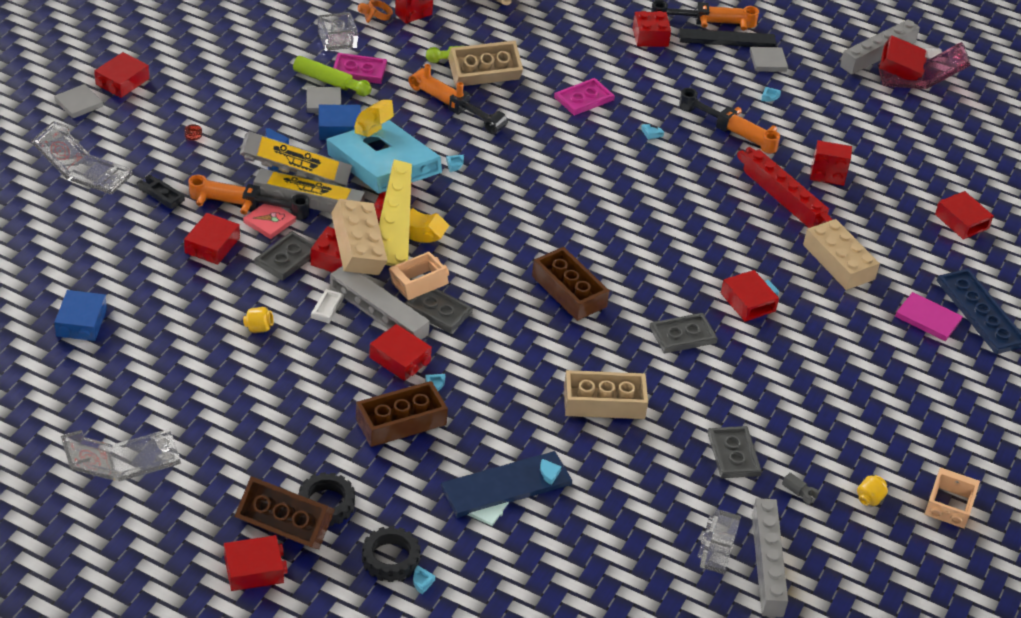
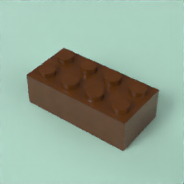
(570, 283)
(401, 413)
(284, 513)

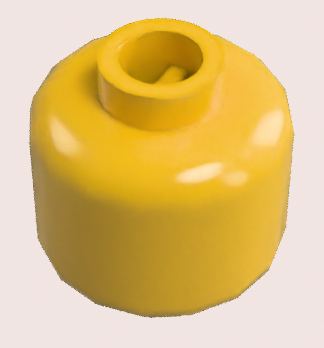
(258, 319)
(872, 490)

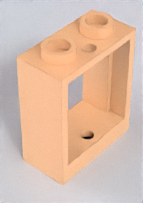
(416, 266)
(966, 487)

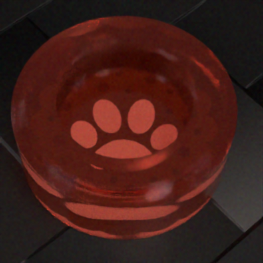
(193, 132)

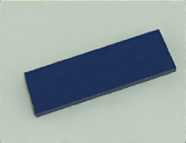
(981, 310)
(502, 484)

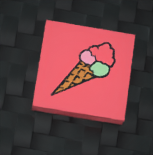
(269, 220)

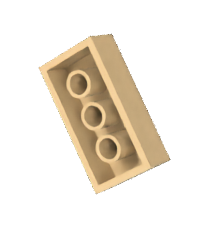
(485, 63)
(359, 237)
(841, 254)
(605, 394)

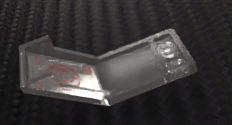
(76, 163)
(122, 459)

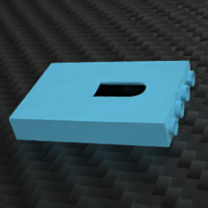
(375, 166)

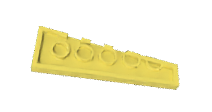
(395, 213)

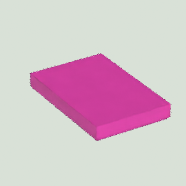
(361, 67)
(584, 96)
(929, 316)

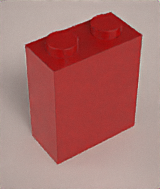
(903, 59)
(121, 74)
(964, 215)
(212, 238)
(749, 295)
(400, 352)
(254, 563)

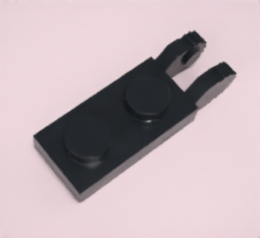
(161, 191)

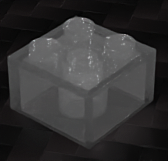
(337, 31)
(718, 541)

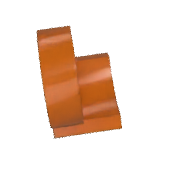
(370, 11)

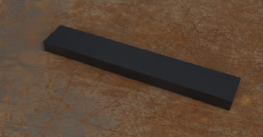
(726, 38)

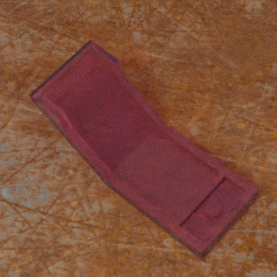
(936, 69)

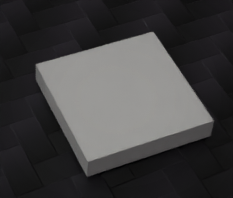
(768, 59)
(322, 95)
(79, 101)

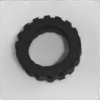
(334, 483)
(390, 571)

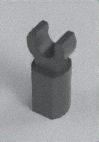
(800, 488)

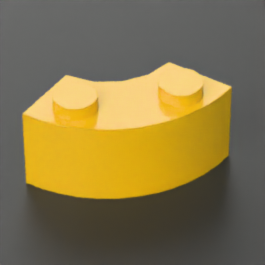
(373, 117)
(426, 227)

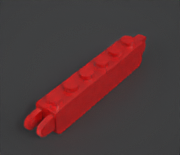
(784, 187)

